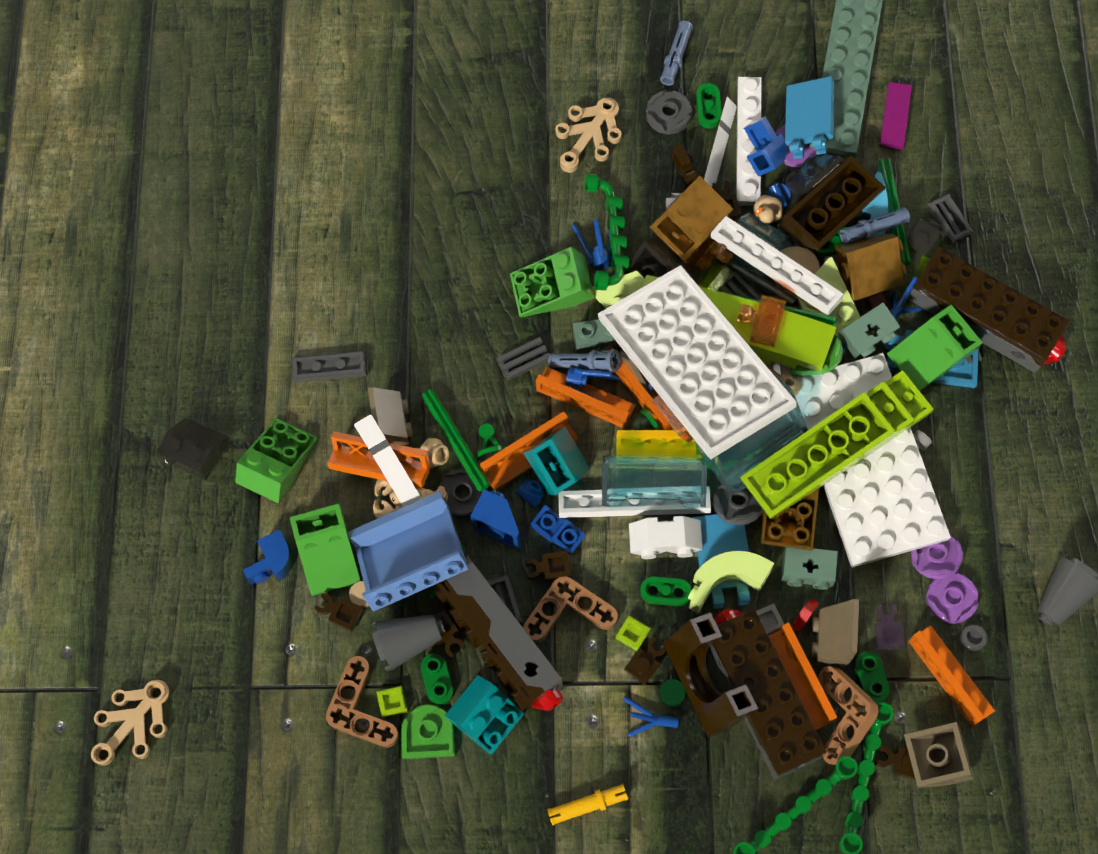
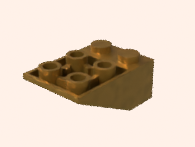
(691, 218)
(792, 526)

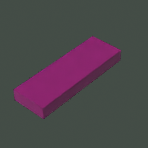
(895, 116)

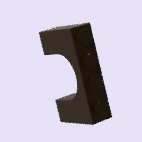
(688, 654)

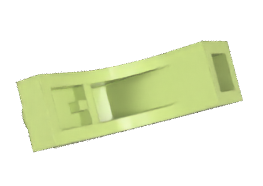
(728, 566)

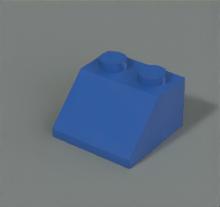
(494, 519)

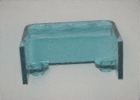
(756, 448)
(654, 479)

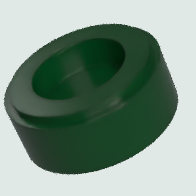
(672, 692)

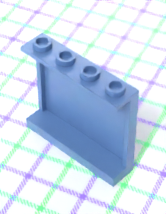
(408, 551)

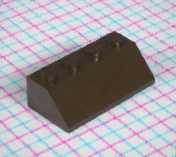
(831, 205)

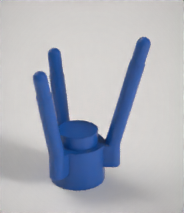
(601, 256)
(578, 378)

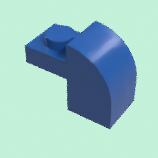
(769, 147)
(277, 559)

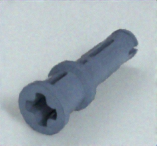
(594, 360)

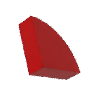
(805, 614)

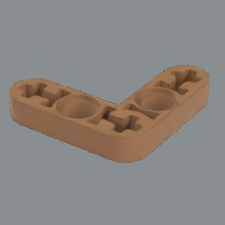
(561, 601)
(348, 707)
(854, 714)

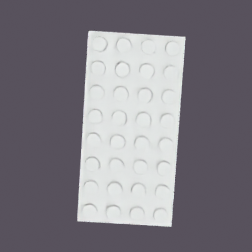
(696, 362)
(886, 498)

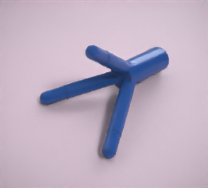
(898, 306)
(655, 720)

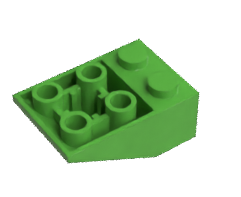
(552, 283)
(935, 348)
(275, 460)
(325, 549)

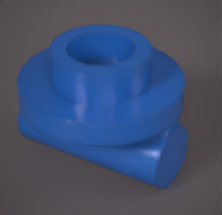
(780, 192)
(531, 492)

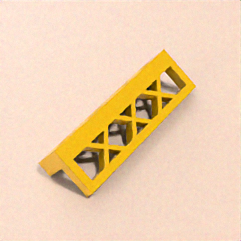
(662, 443)

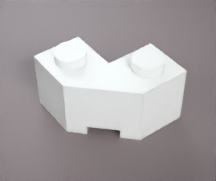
(676, 536)

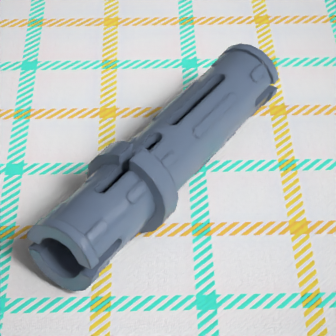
(673, 60)
(867, 228)

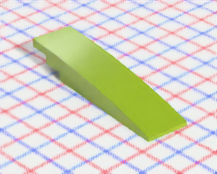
(798, 341)
(836, 443)

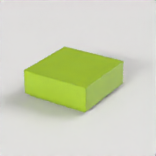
(633, 633)
(392, 701)

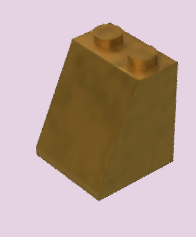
(871, 265)

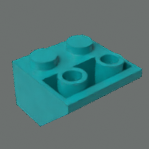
(557, 461)
(484, 714)

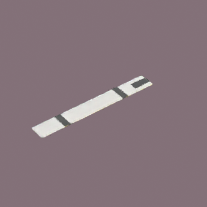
(720, 142)
(387, 461)

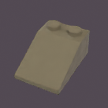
(836, 634)

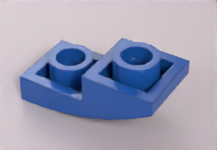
(557, 530)

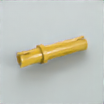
(587, 804)

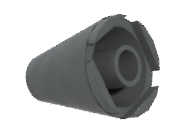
(1067, 590)
(406, 637)

